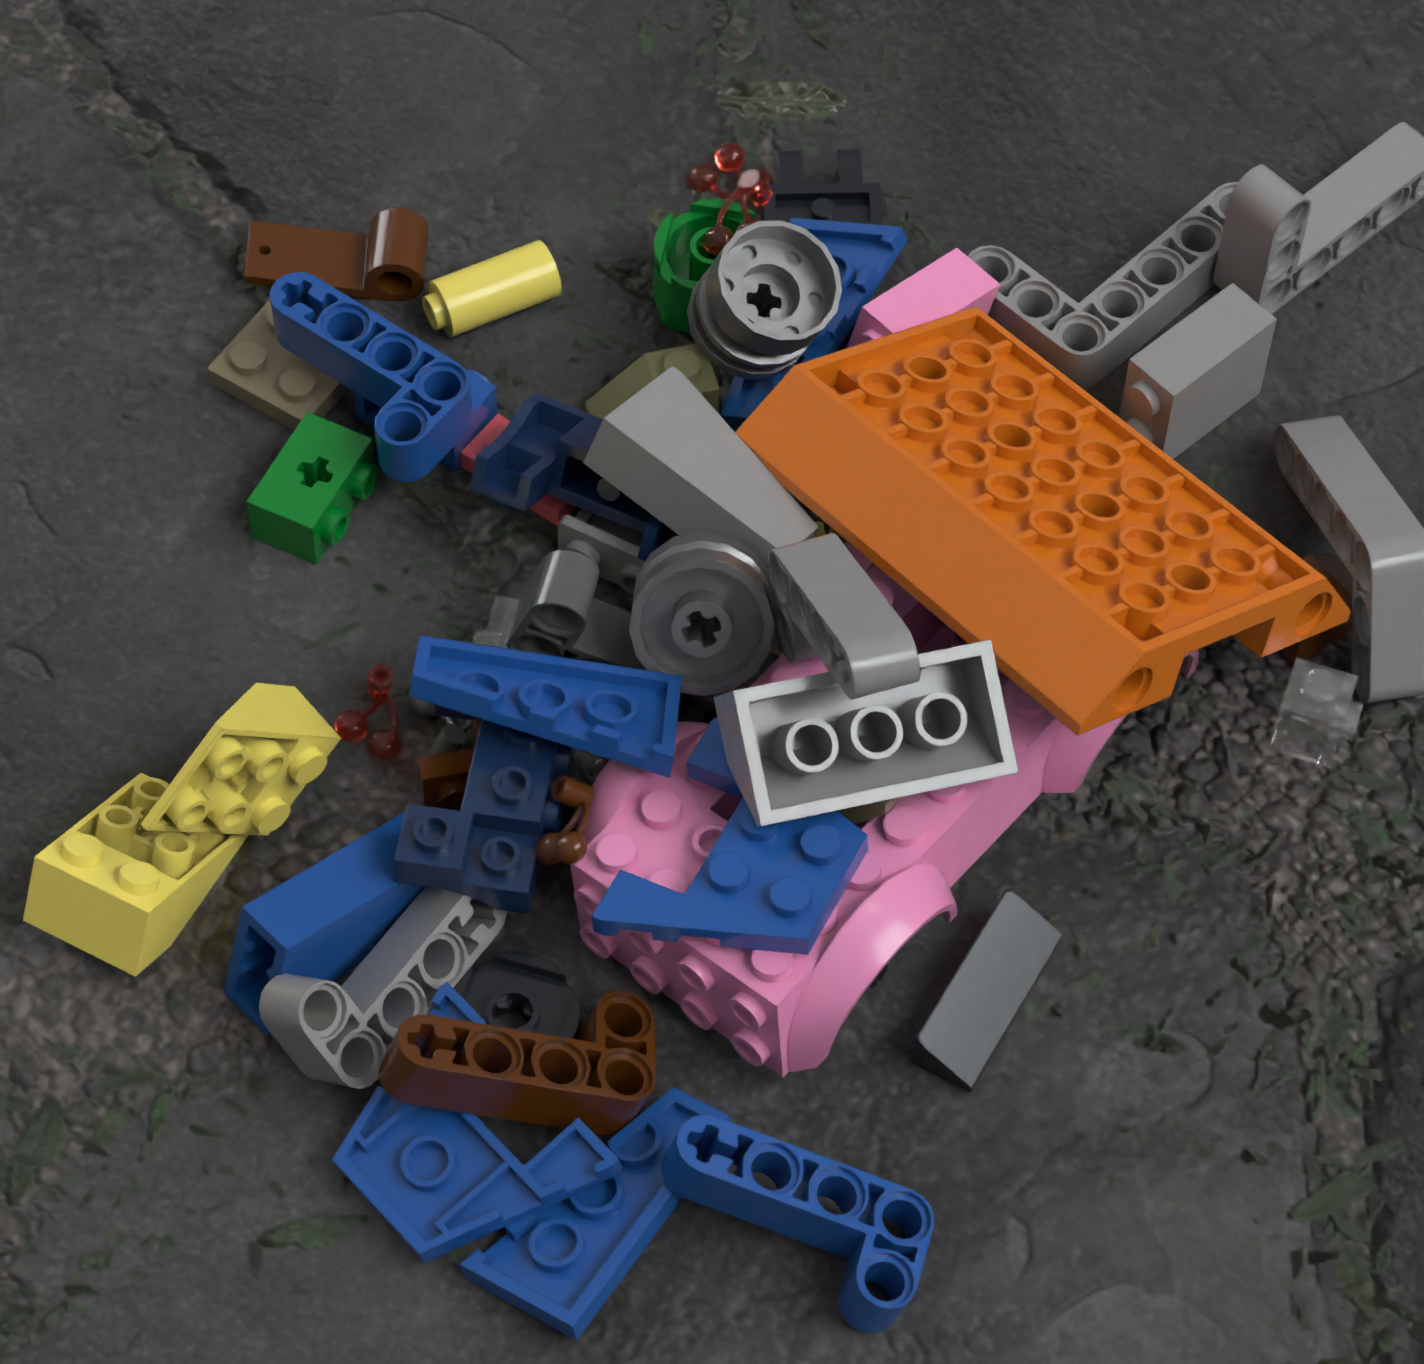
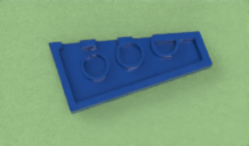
(863, 259)
(572, 702)
(579, 1250)

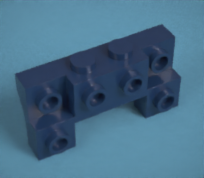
(545, 455)
(504, 812)

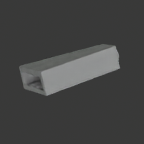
(693, 470)

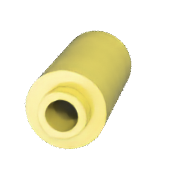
(492, 289)

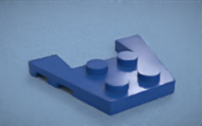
(758, 884)
(447, 1176)

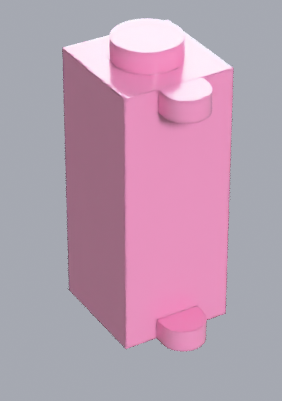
(932, 293)

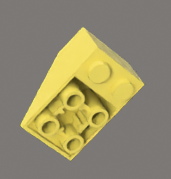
(248, 766)
(121, 886)

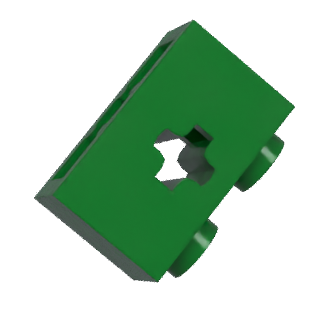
(312, 488)

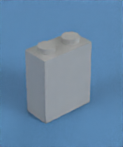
(1198, 371)

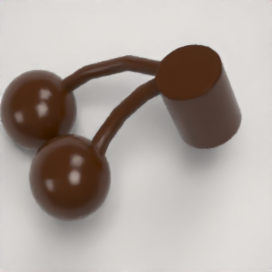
(567, 846)

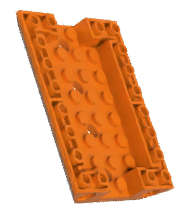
(1030, 516)

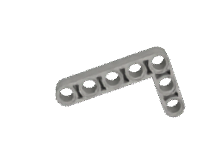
(1286, 240)
(1124, 311)
(1376, 543)

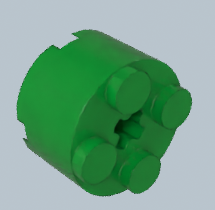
(682, 258)

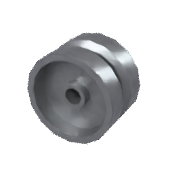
(736, 605)

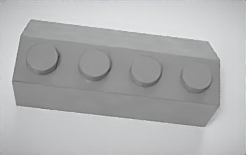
(815, 751)

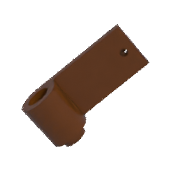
(378, 266)

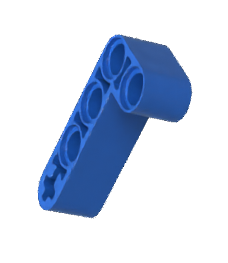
(380, 365)
(796, 1212)

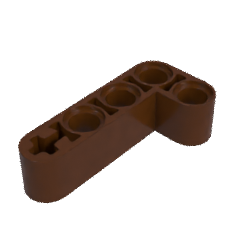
(529, 1074)

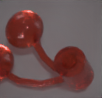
(728, 159)
(758, 192)
(354, 726)

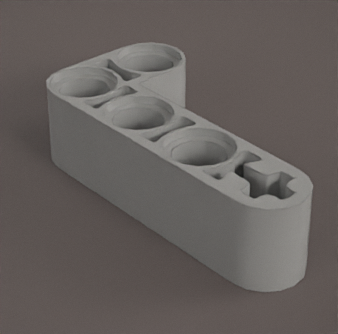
(838, 614)
(352, 1025)

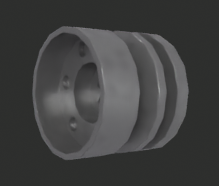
(764, 299)

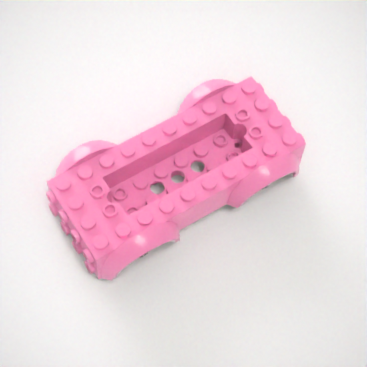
(791, 1005)

